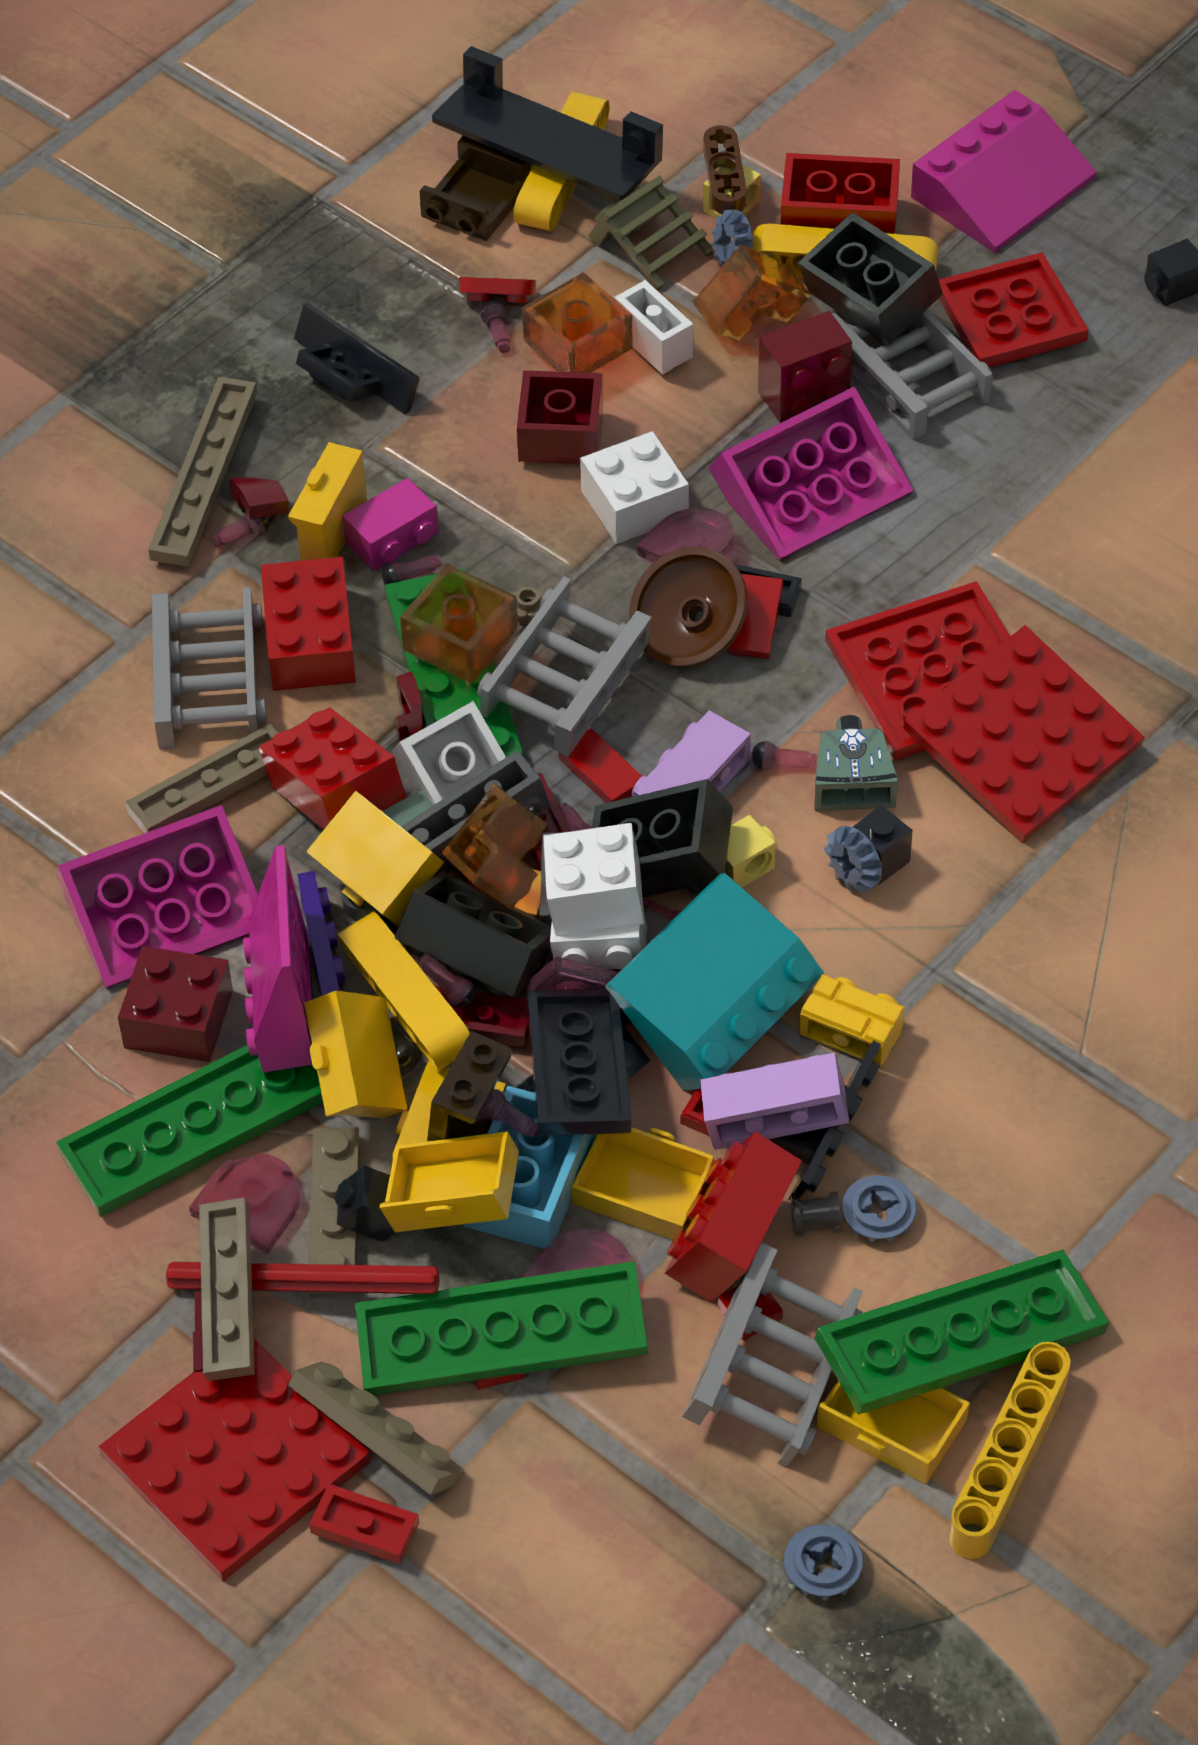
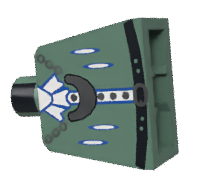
(854, 769)

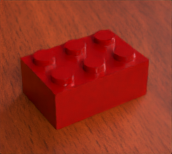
(830, 187)
(307, 623)
(326, 762)
(731, 1216)

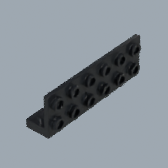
(546, 136)

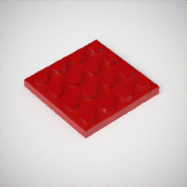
(914, 653)
(1023, 733)
(233, 1460)

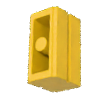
(851, 1018)

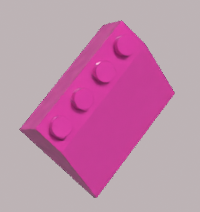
(1001, 172)
(811, 474)
(160, 890)
(278, 972)

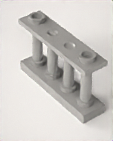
(891, 388)
(170, 653)
(587, 695)
(729, 1356)

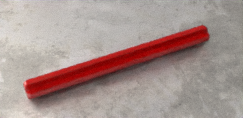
(320, 1278)

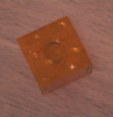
(577, 326)
(459, 623)

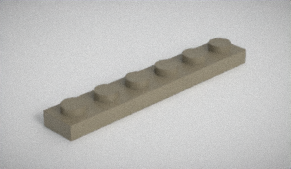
(203, 472)

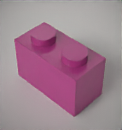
(390, 524)

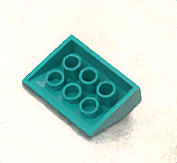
(713, 982)

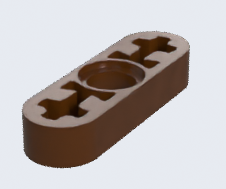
(729, 158)

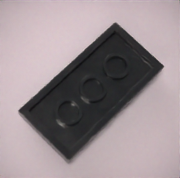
(578, 1062)

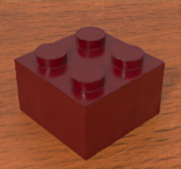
(803, 365)
(559, 416)
(175, 1004)

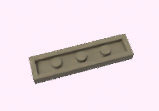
(202, 783)
(333, 1160)
(226, 1289)
(376, 1427)

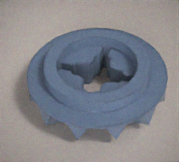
(730, 225)
(853, 859)
(888, 1194)
(816, 1543)

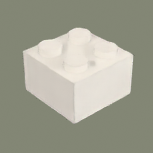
(633, 486)
(449, 753)
(593, 879)

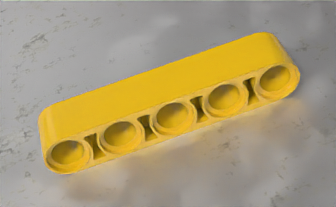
(545, 193)
(791, 243)
(407, 989)
(1005, 1468)

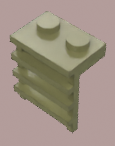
(636, 211)

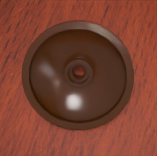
(676, 591)

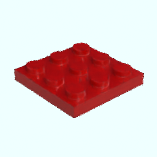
(1012, 310)

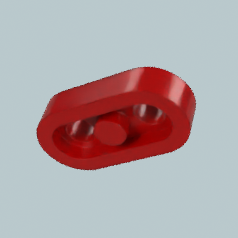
(480, 288)

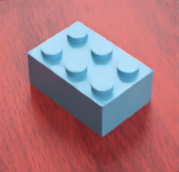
(541, 1181)

